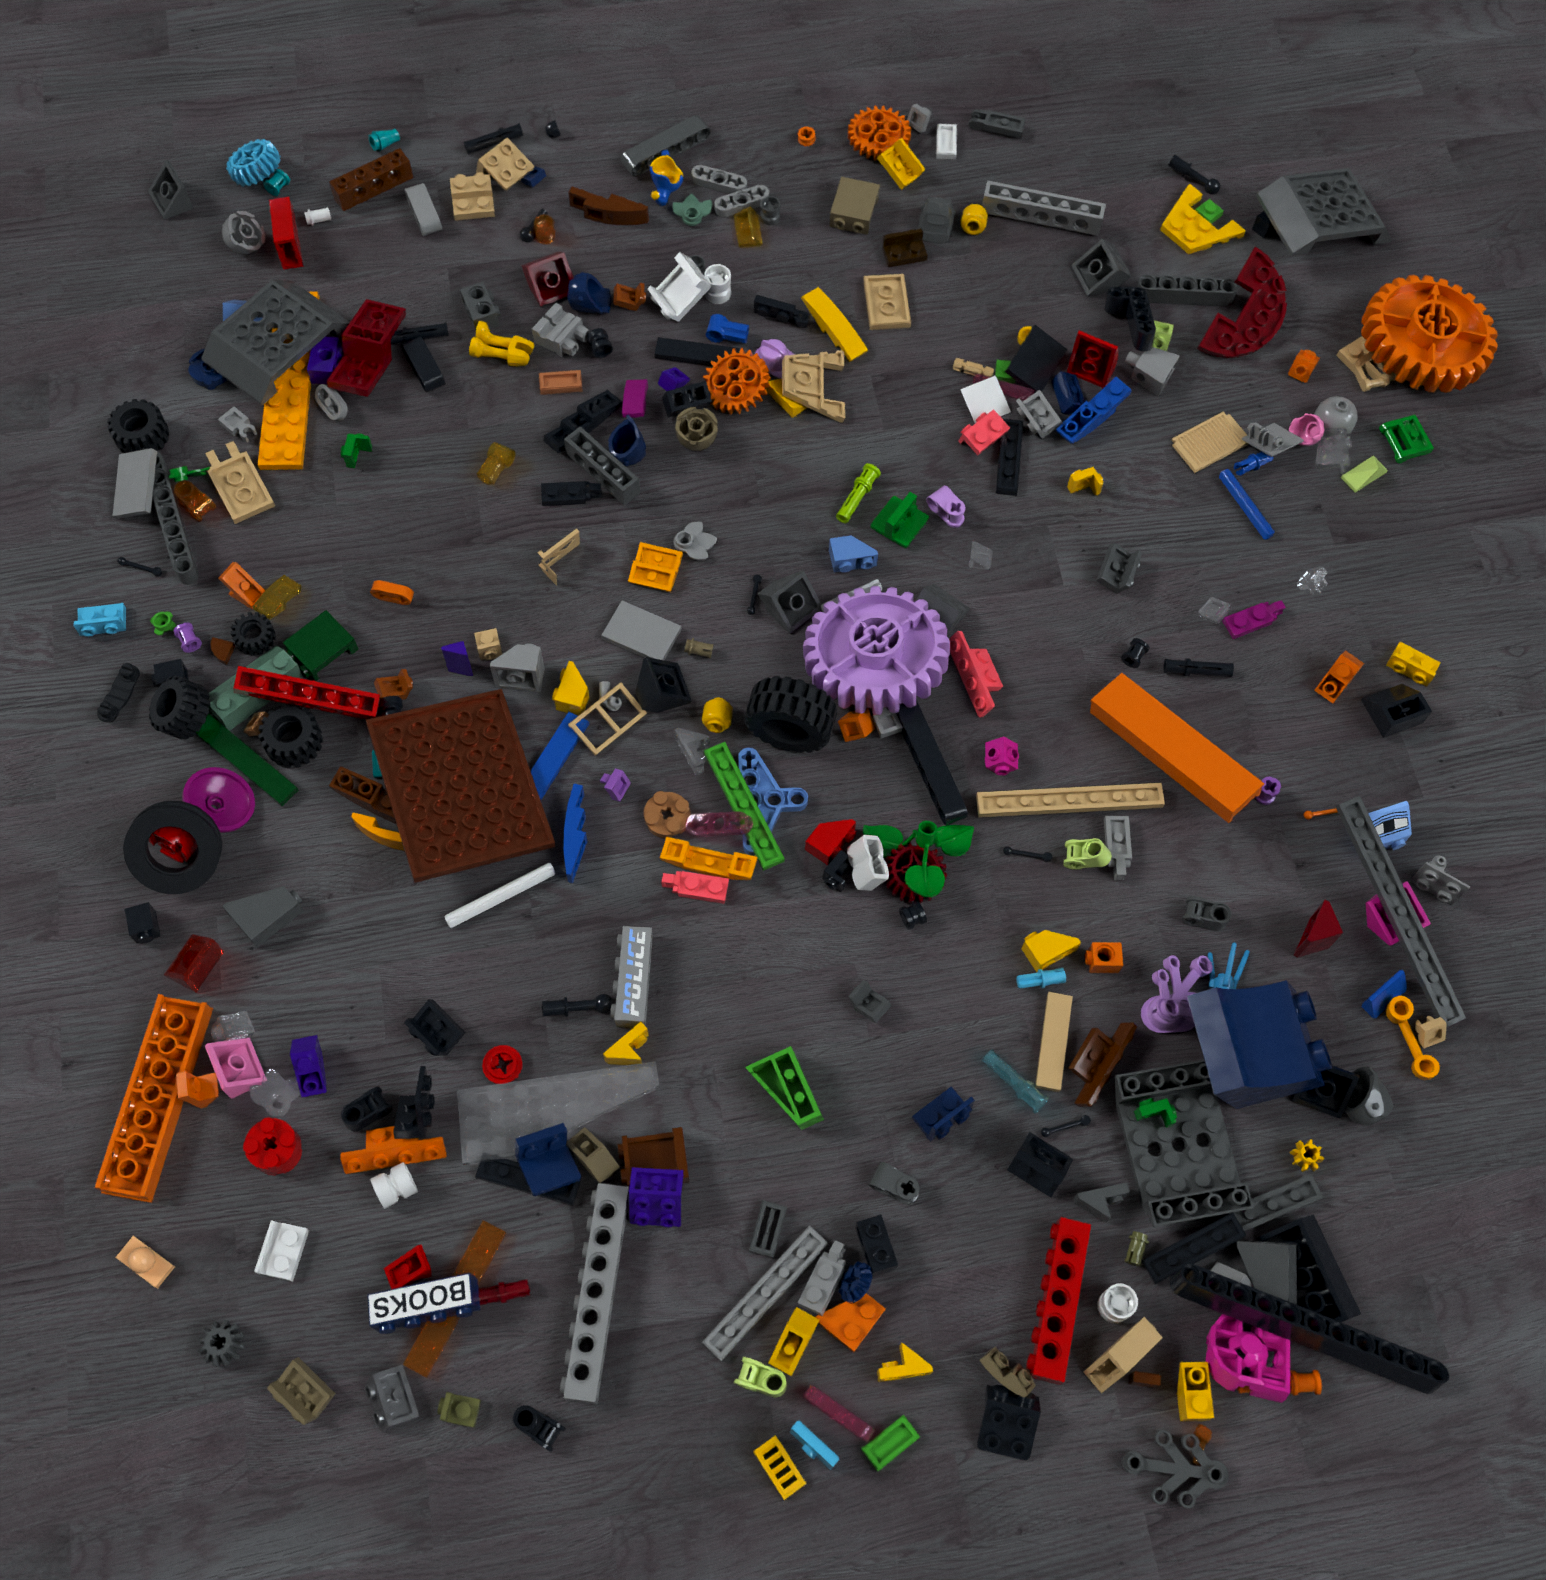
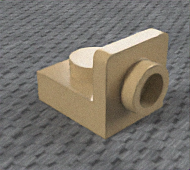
(488, 644)

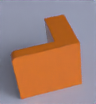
(856, 725)

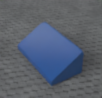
(1380, 999)

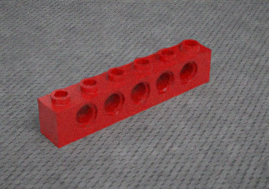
(306, 693)
(1077, 1235)

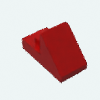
(408, 1268)

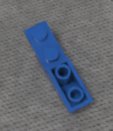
(1094, 412)

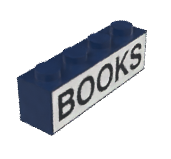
(423, 1303)

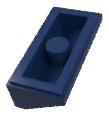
(1067, 392)

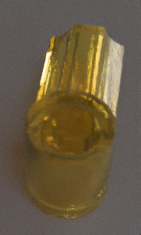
(497, 459)

